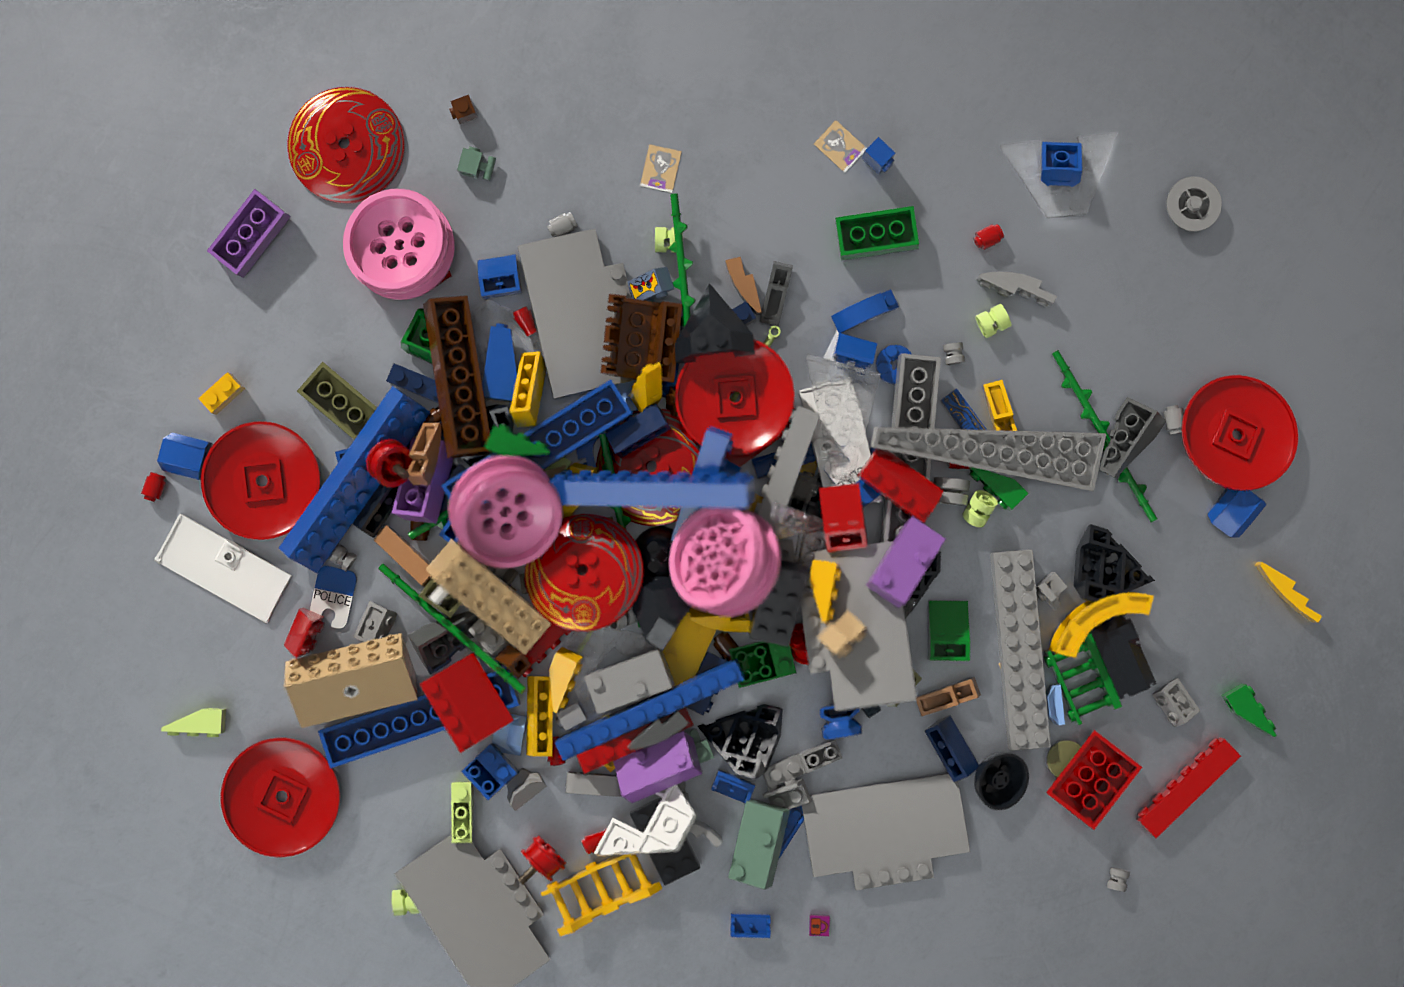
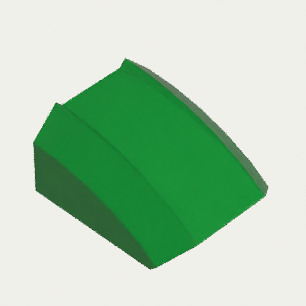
(416, 337)

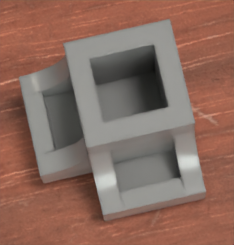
(1050, 590)

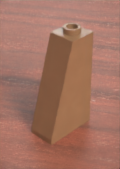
(404, 554)

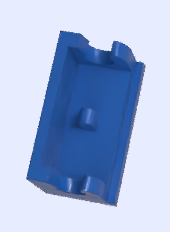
(733, 786)
(750, 925)

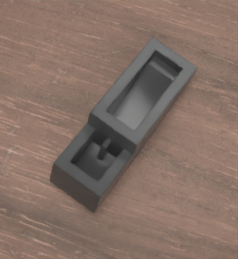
(776, 293)
(658, 732)

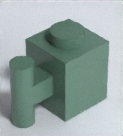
(472, 163)
(702, 746)

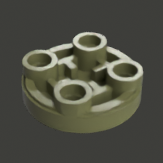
(1060, 755)

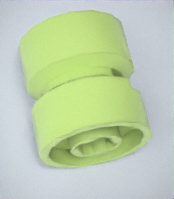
(663, 233)
(994, 320)
(979, 508)
(402, 903)

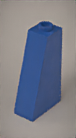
(500, 365)

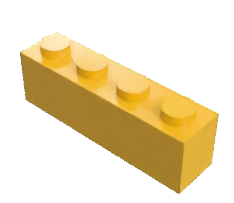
(528, 389)
(539, 716)

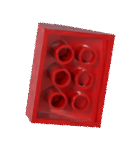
(466, 702)
(1094, 780)

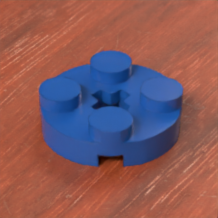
(883, 362)

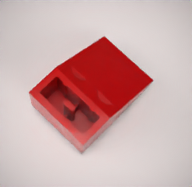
(843, 517)
(303, 632)

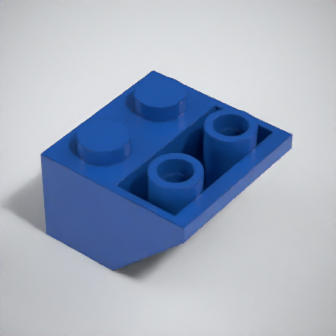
(499, 277)
(854, 351)
(490, 771)

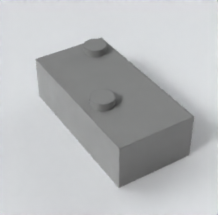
(629, 681)

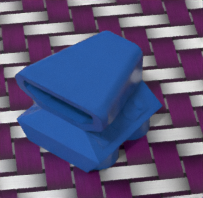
(839, 723)

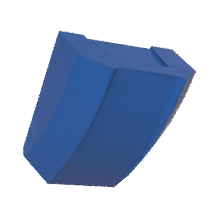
(1061, 163)
(183, 455)
(1235, 511)

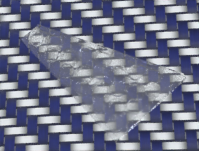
(844, 404)

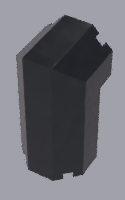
(1123, 656)

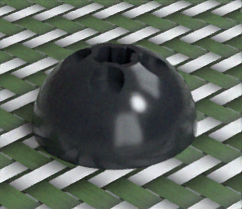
(651, 546)
(1001, 780)

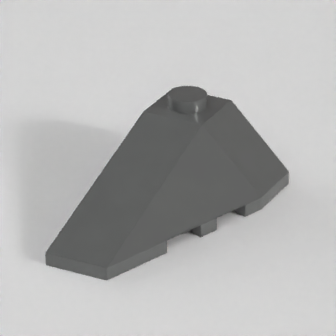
(1133, 431)
(437, 645)

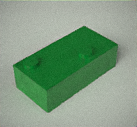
(877, 233)

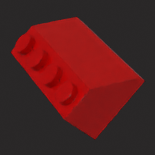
(900, 484)

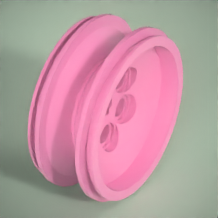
(367, 234)
(526, 533)
(725, 560)

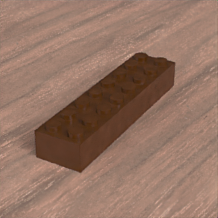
(457, 376)

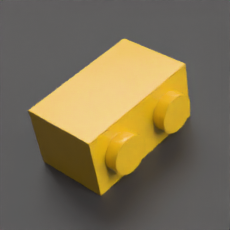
(221, 393)

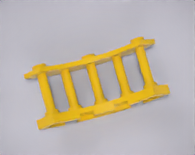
(1086, 616)
(608, 904)

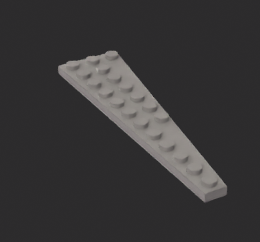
(1044, 456)

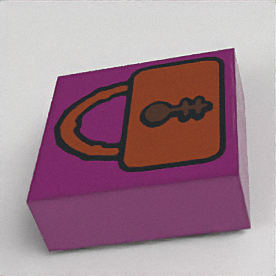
(819, 925)

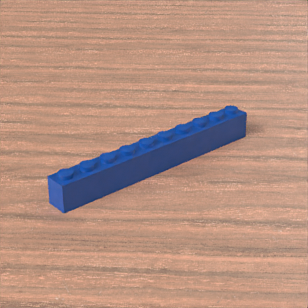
(650, 709)

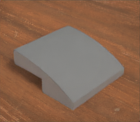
(701, 828)

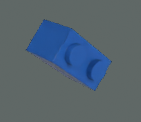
(879, 156)

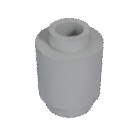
(562, 225)
(1173, 419)

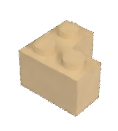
(843, 634)

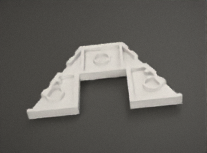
(663, 834)

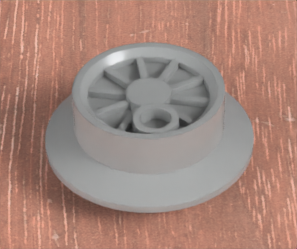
(1194, 204)

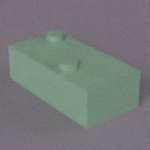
(759, 844)

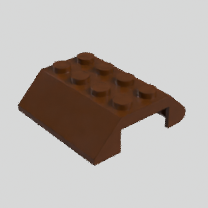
(640, 336)

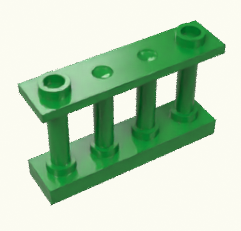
(1102, 680)

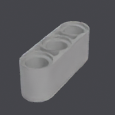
(592, 784)

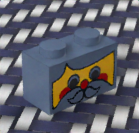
(651, 285)

